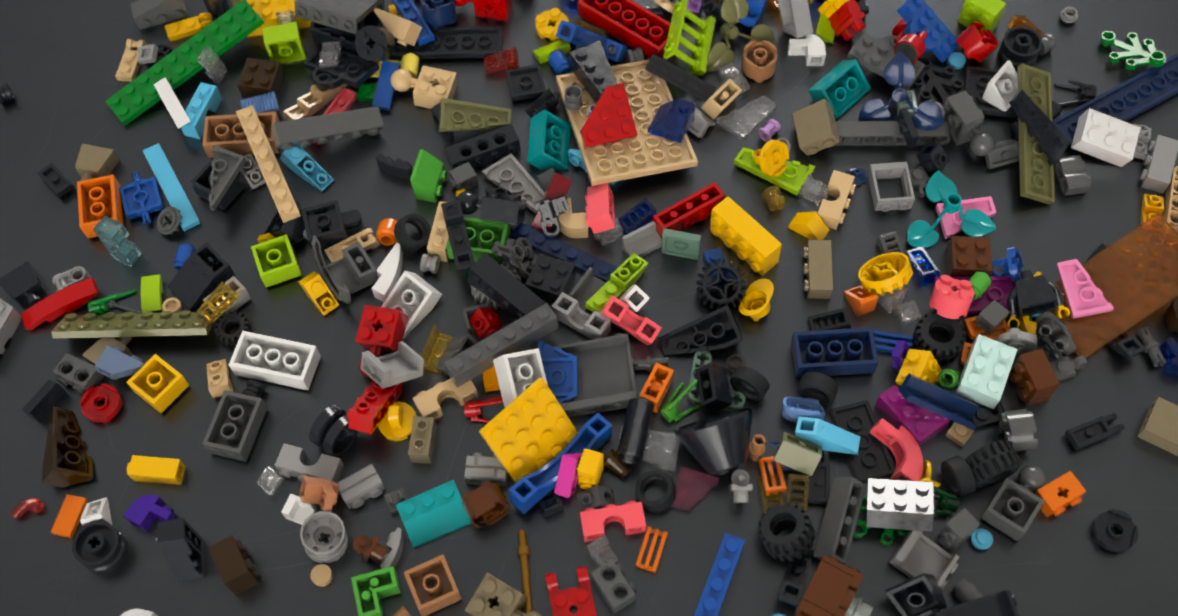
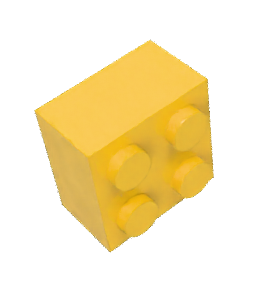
(157, 383)

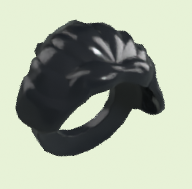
(1048, 348)

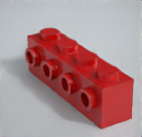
(689, 210)
(372, 407)

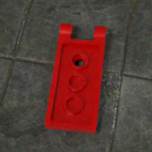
(577, 596)

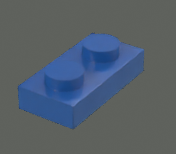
(711, 256)

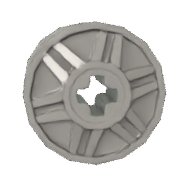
(321, 526)

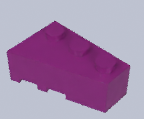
(916, 419)

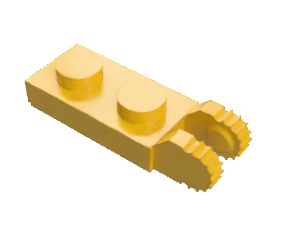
(188, 26)

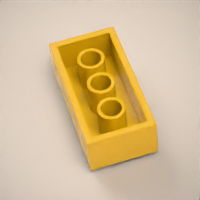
(267, 11)
(745, 236)

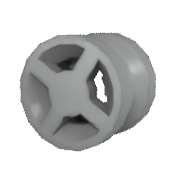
(430, 263)

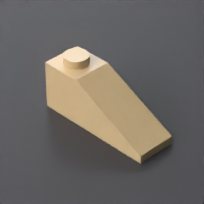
(400, 28)

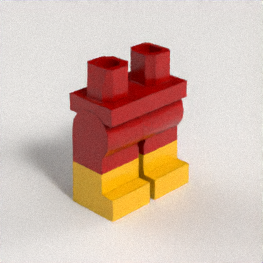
(843, 17)

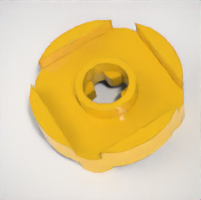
(548, 17)

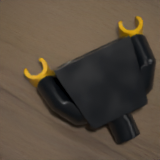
(1034, 296)

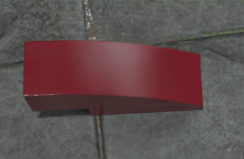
(557, 187)

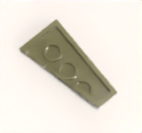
(463, 116)

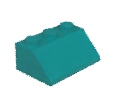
(841, 86)
(548, 142)
(433, 514)

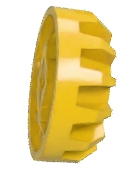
(885, 273)

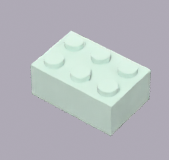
(986, 371)

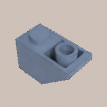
(116, 364)

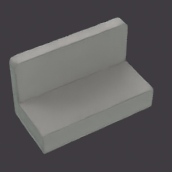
(700, 123)
(642, 240)

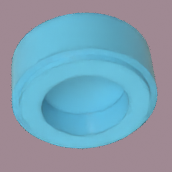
(956, 60)

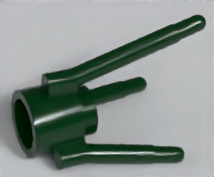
(947, 501)

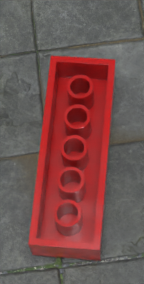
(628, 23)

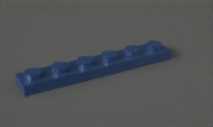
(560, 250)

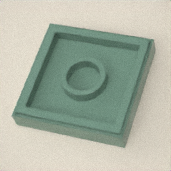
(681, 244)

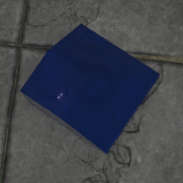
(673, 120)

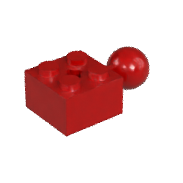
(489, 8)
(380, 330)

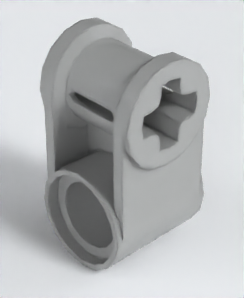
(70, 277)

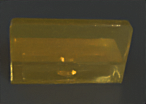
(434, 348)

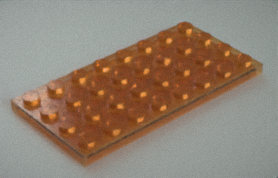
(1134, 276)

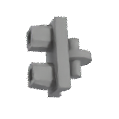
(740, 489)

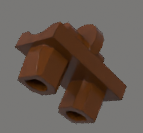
(369, 549)

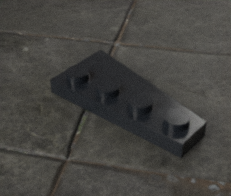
(1049, 137)

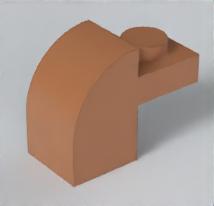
(319, 491)

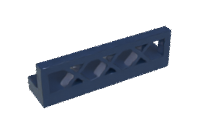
(939, 401)

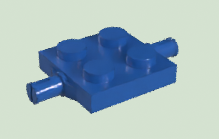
(141, 198)

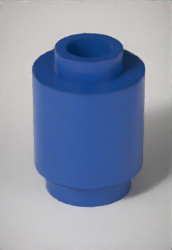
(559, 63)
(182, 254)

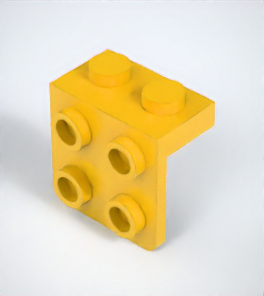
(920, 364)

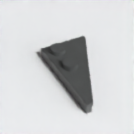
(224, 171)

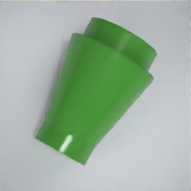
(946, 380)

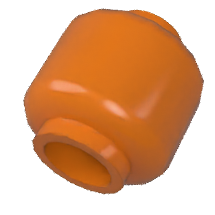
(385, 231)

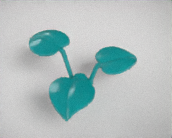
(943, 189)

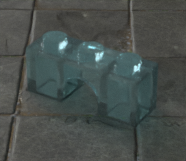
(113, 237)

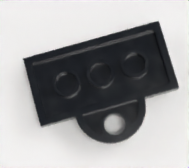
(350, 70)

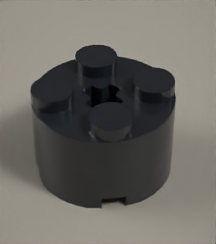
(366, 46)

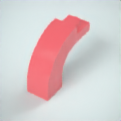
(904, 448)

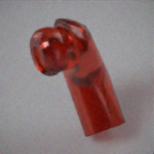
(25, 505)

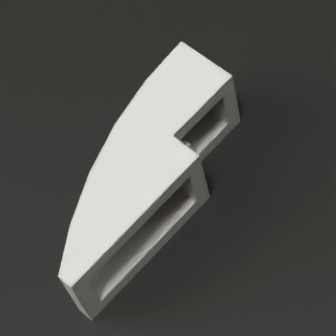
(388, 273)

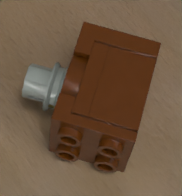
(833, 591)

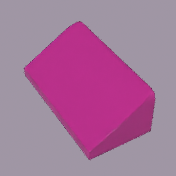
(567, 475)

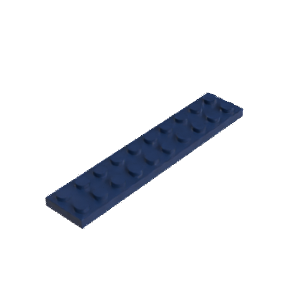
(1127, 98)

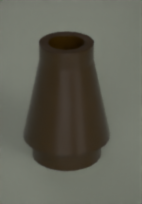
(615, 464)

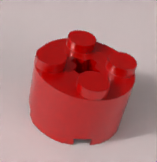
(977, 42)

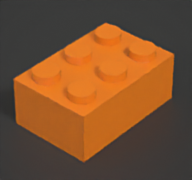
(98, 199)

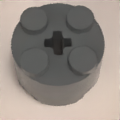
(1019, 429)

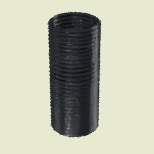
(635, 430)

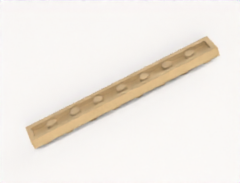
(268, 164)

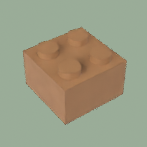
(432, 585)

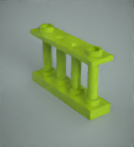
(703, 38)

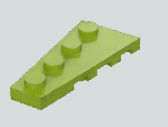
(789, 180)

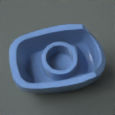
(803, 407)

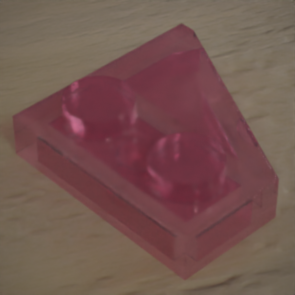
(691, 488)

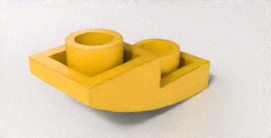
(1151, 206)

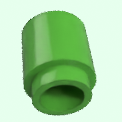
(980, 283)

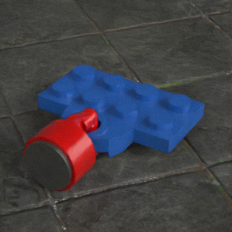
(924, 32)

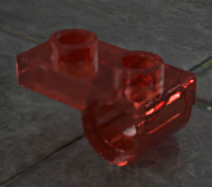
(502, 60)

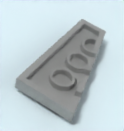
(515, 179)

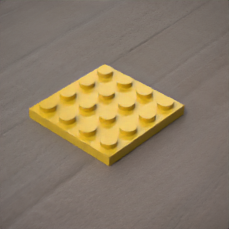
(529, 431)

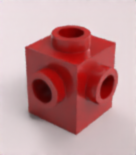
(485, 322)

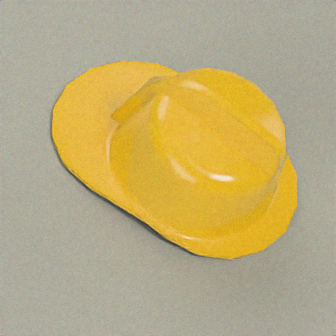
(757, 299)

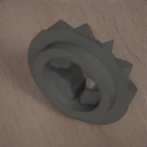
(163, 222)

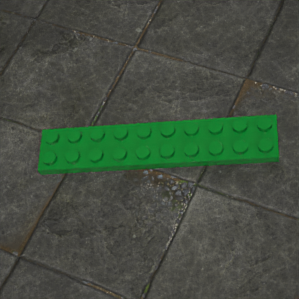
(182, 62)

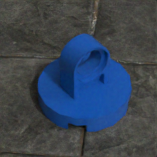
(1012, 264)

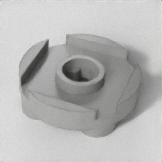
(1022, 341)

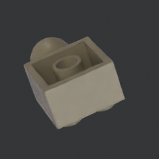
(494, 590)

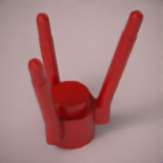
(474, 408)

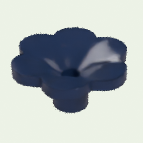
(859, 174)

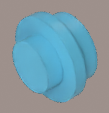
(982, 539)

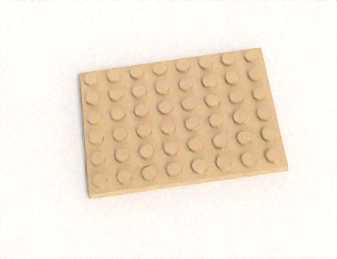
(637, 155)

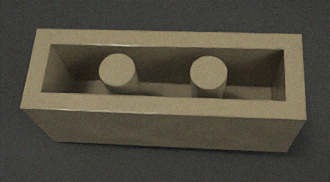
(818, 269)

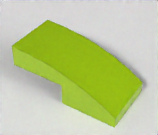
(151, 293)

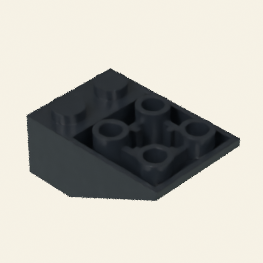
(200, 276)

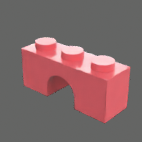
(635, 325)
(629, 515)

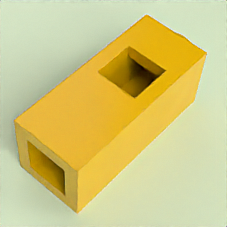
(156, 470)

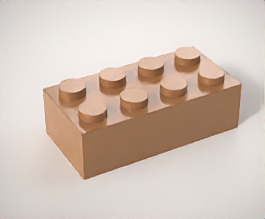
(227, 133)

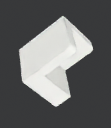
(296, 510)

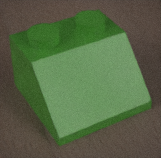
(428, 177)

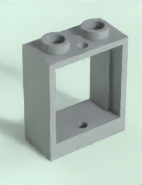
(795, 17)
(891, 171)

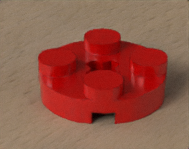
(105, 413)

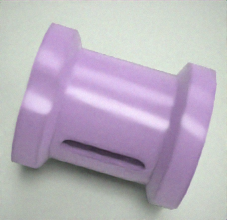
(769, 130)

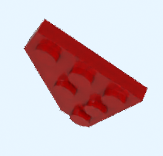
(610, 119)

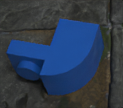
(755, 13)

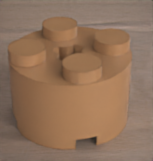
(759, 60)

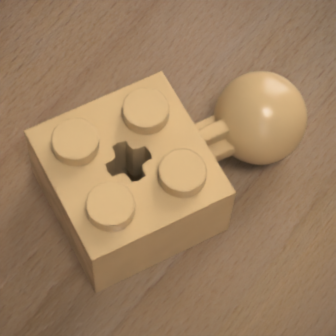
(429, 87)

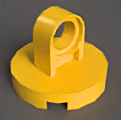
(772, 157)
(397, 422)

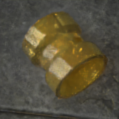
(774, 199)

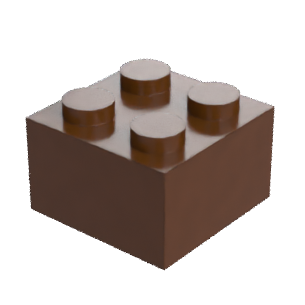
(968, 256)
(1034, 377)

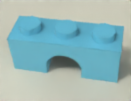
(205, 99)

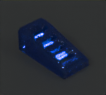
(639, 208)
(924, 276)

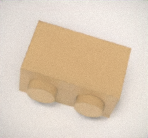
(721, 98)

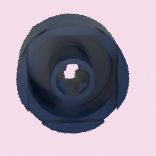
(438, 12)

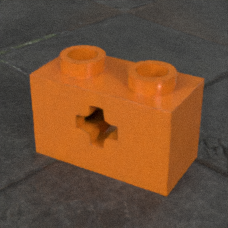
(657, 385)
(1067, 487)

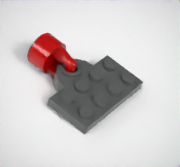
(877, 53)

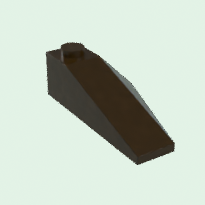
(65, 452)

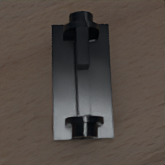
(543, 102)

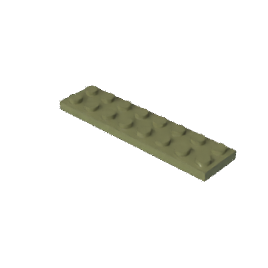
(1035, 172)
(132, 325)

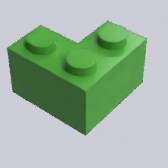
(372, 587)

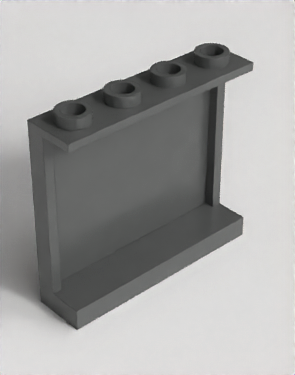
(337, 13)
(604, 375)

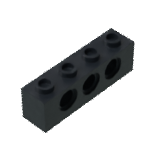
(494, 143)

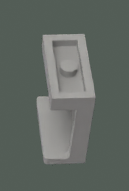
(393, 367)
(921, 555)

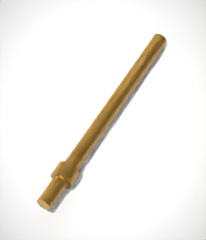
(523, 552)

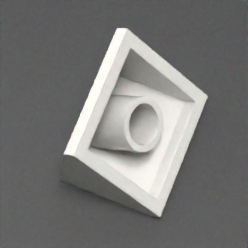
(1002, 87)

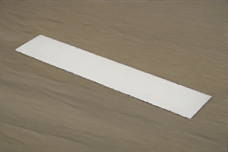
(172, 103)

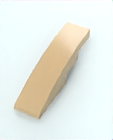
(311, 102)

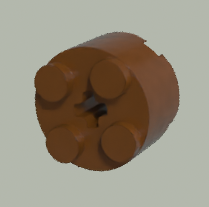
(485, 504)

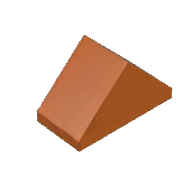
(861, 300)

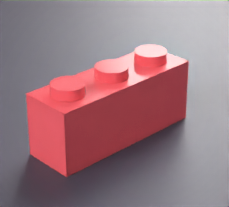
(600, 208)

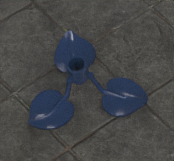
(901, 71)

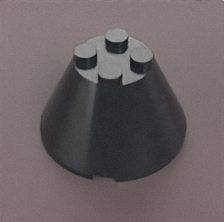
(719, 441)

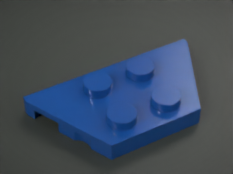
(560, 372)

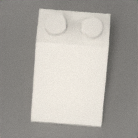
(413, 298)

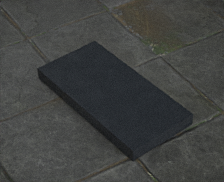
(873, 456)

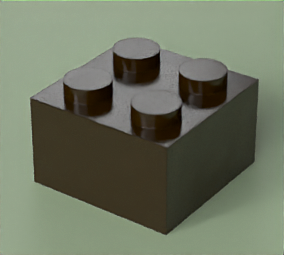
(260, 78)
(234, 564)

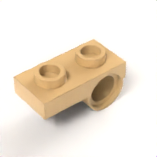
(218, 378)

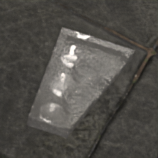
(748, 118)
(660, 450)

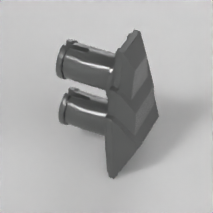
(1056, 332)

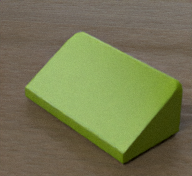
(825, 30)
(542, 54)

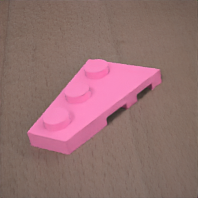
(952, 222)
(1080, 291)

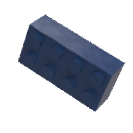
(834, 352)

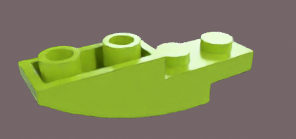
(619, 282)

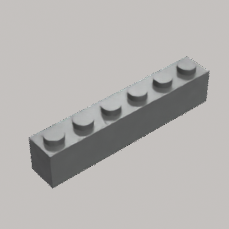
(327, 127)
(505, 341)

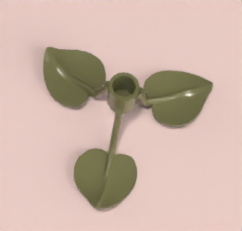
(731, 12)

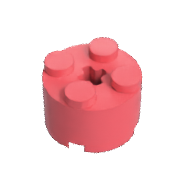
(951, 297)

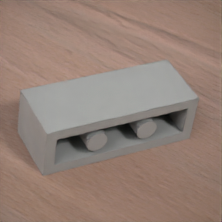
(1159, 164)

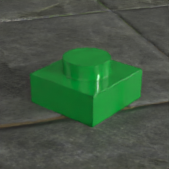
(366, 93)

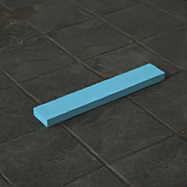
(171, 186)

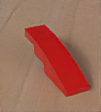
(63, 301)

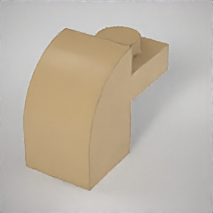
(573, 224)

